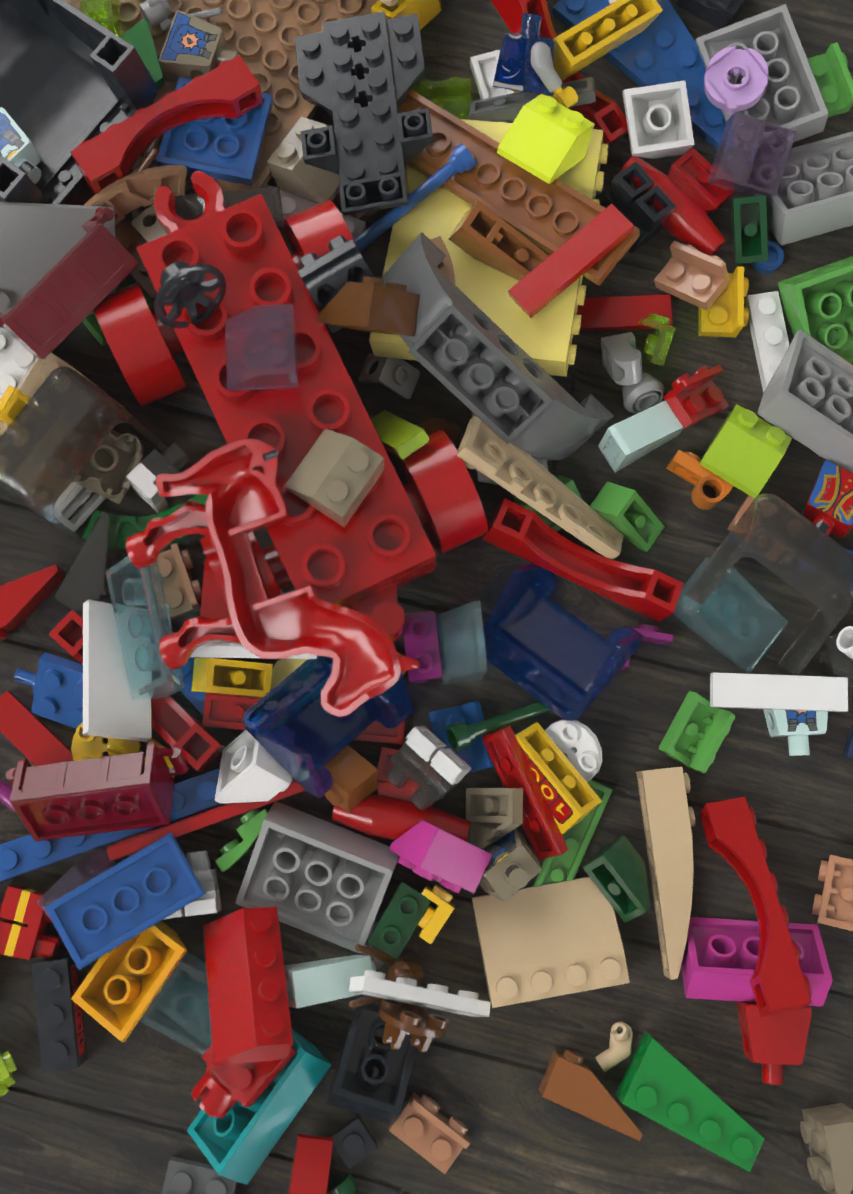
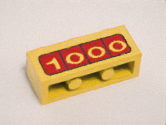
(559, 781)

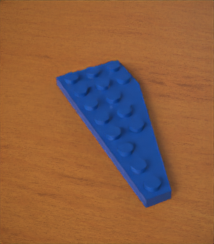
(656, 57)

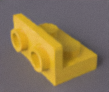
(727, 313)
(435, 918)

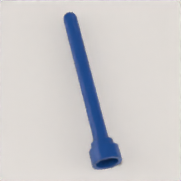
(459, 162)

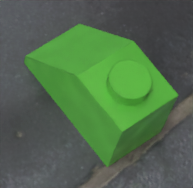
(628, 514)

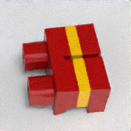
(25, 925)

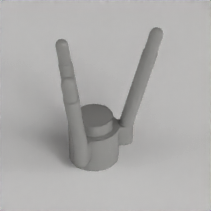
(158, 11)

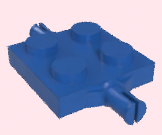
(56, 689)

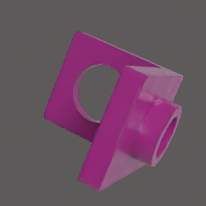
(652, 636)

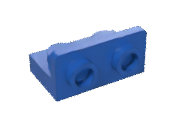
(476, 755)

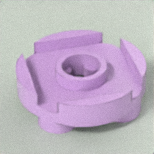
(735, 61)

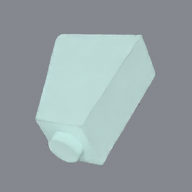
(639, 435)
(324, 979)

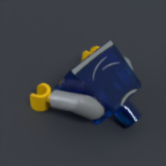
(527, 64)

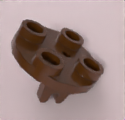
(413, 1019)

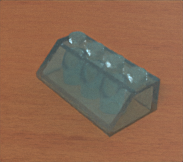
(141, 622)

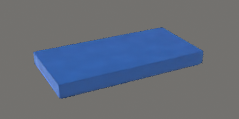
(125, 900)

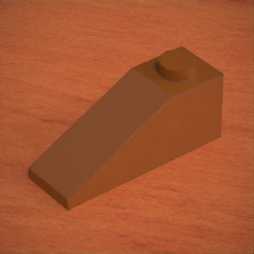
(496, 243)
(578, 1089)

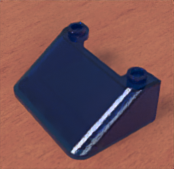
(549, 647)
(306, 736)

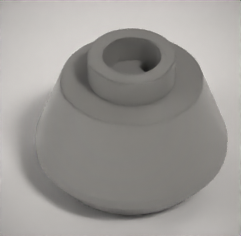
(643, 394)

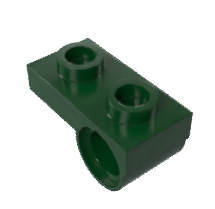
(399, 920)

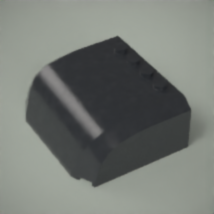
(62, 86)

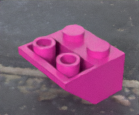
(441, 857)

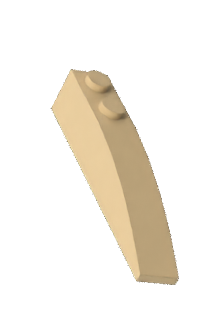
(670, 857)

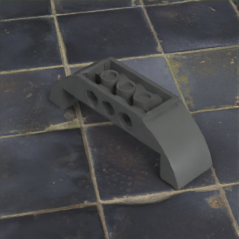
(487, 366)

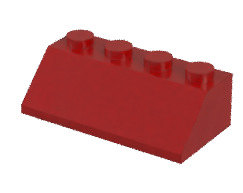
(247, 987)

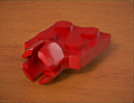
(232, 1083)

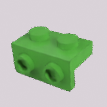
(696, 733)

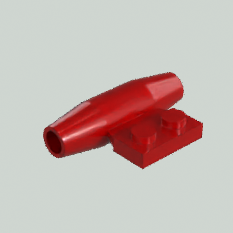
(693, 197)
(392, 812)

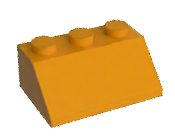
(130, 978)

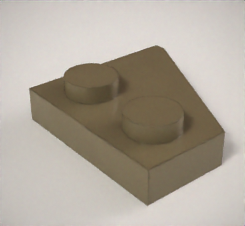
(492, 814)

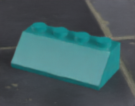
(246, 1134)

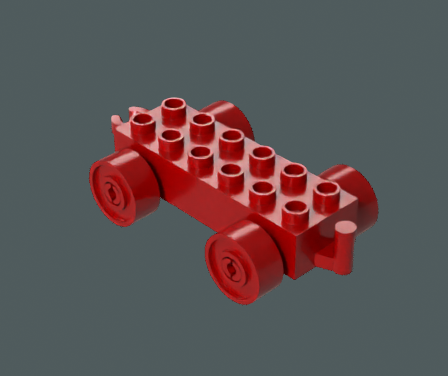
(385, 536)

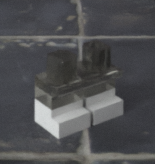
(144, 475)
(428, 765)

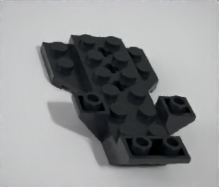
(358, 66)

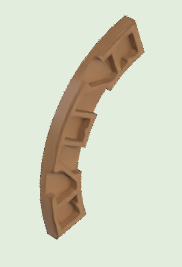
(140, 189)

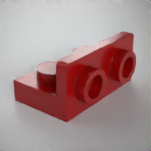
(696, 396)

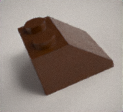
(373, 308)

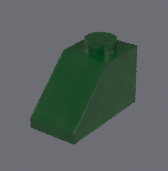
(749, 229)
(621, 878)

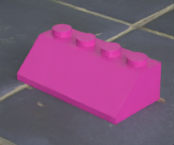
(724, 954)

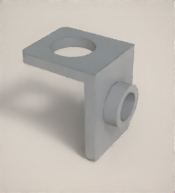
(392, 373)

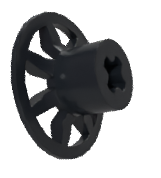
(185, 289)

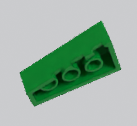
(678, 1100)

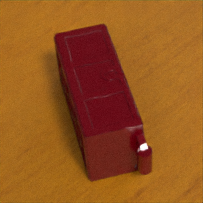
(70, 288)
(96, 793)

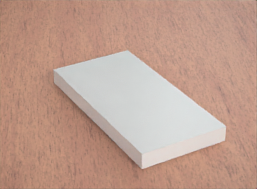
(106, 691)

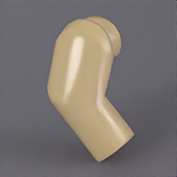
(619, 1046)

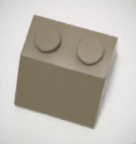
(297, 177)
(336, 475)

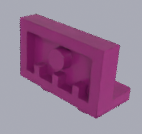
(423, 645)

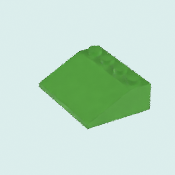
(822, 305)

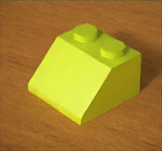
(546, 138)

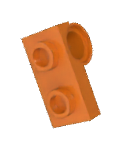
(687, 467)

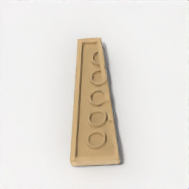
(536, 487)

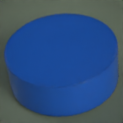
(775, 259)

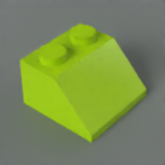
(746, 451)

